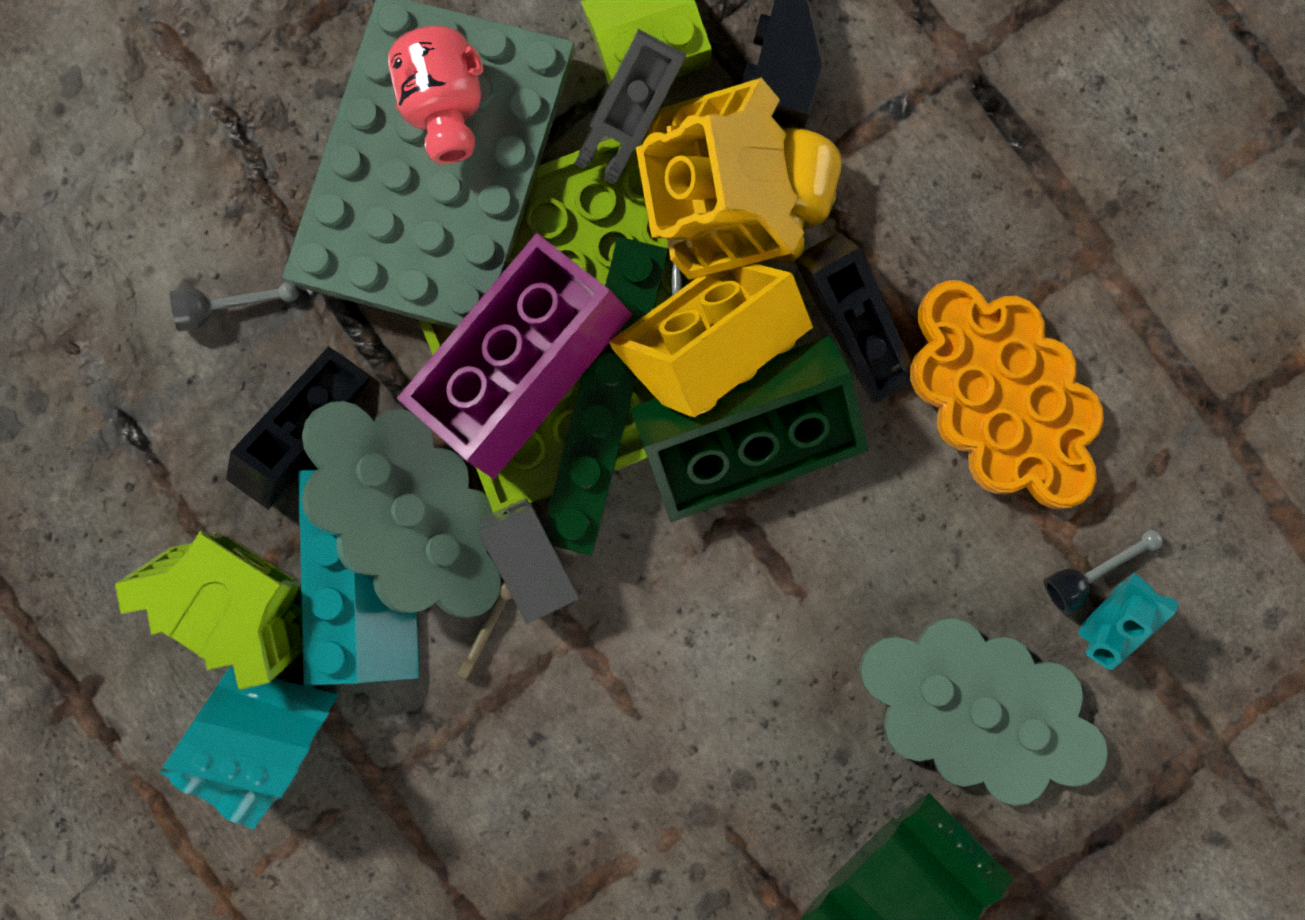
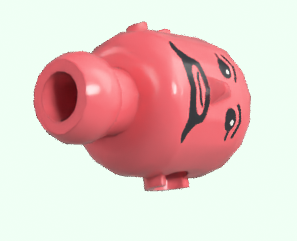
(437, 88)

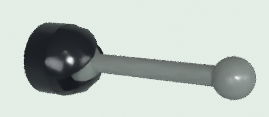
(1071, 588)

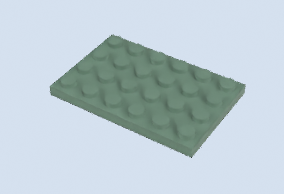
(417, 232)

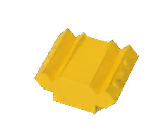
(719, 181)

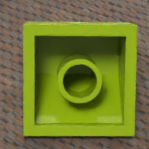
(672, 21)

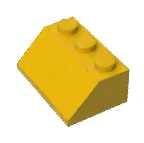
(713, 335)

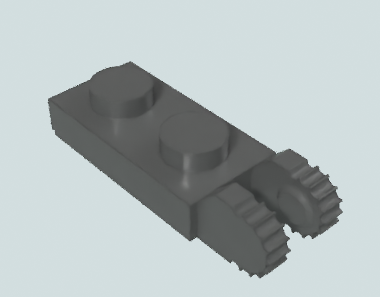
(632, 100)

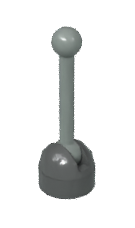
(193, 309)

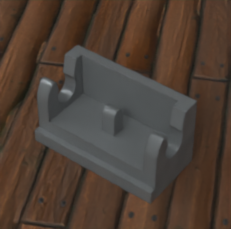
(527, 560)

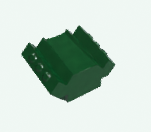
(914, 871)

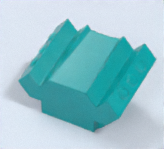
(247, 745)

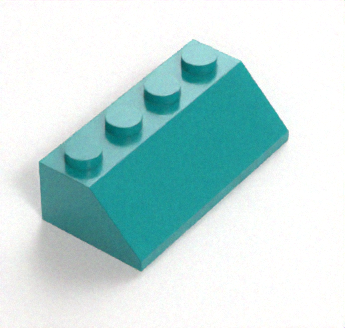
(344, 623)

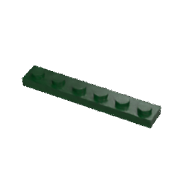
(602, 408)

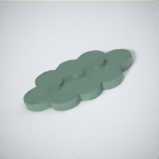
(399, 510)
(983, 711)

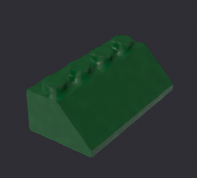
(762, 432)

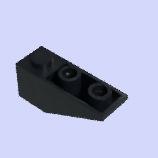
(788, 59)

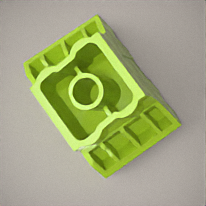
(220, 606)

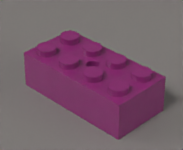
(515, 356)

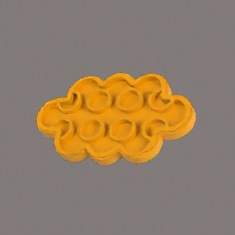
(1007, 395)

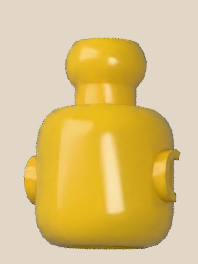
(814, 175)

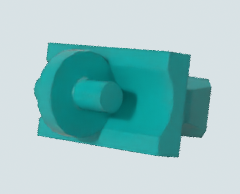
(1125, 621)

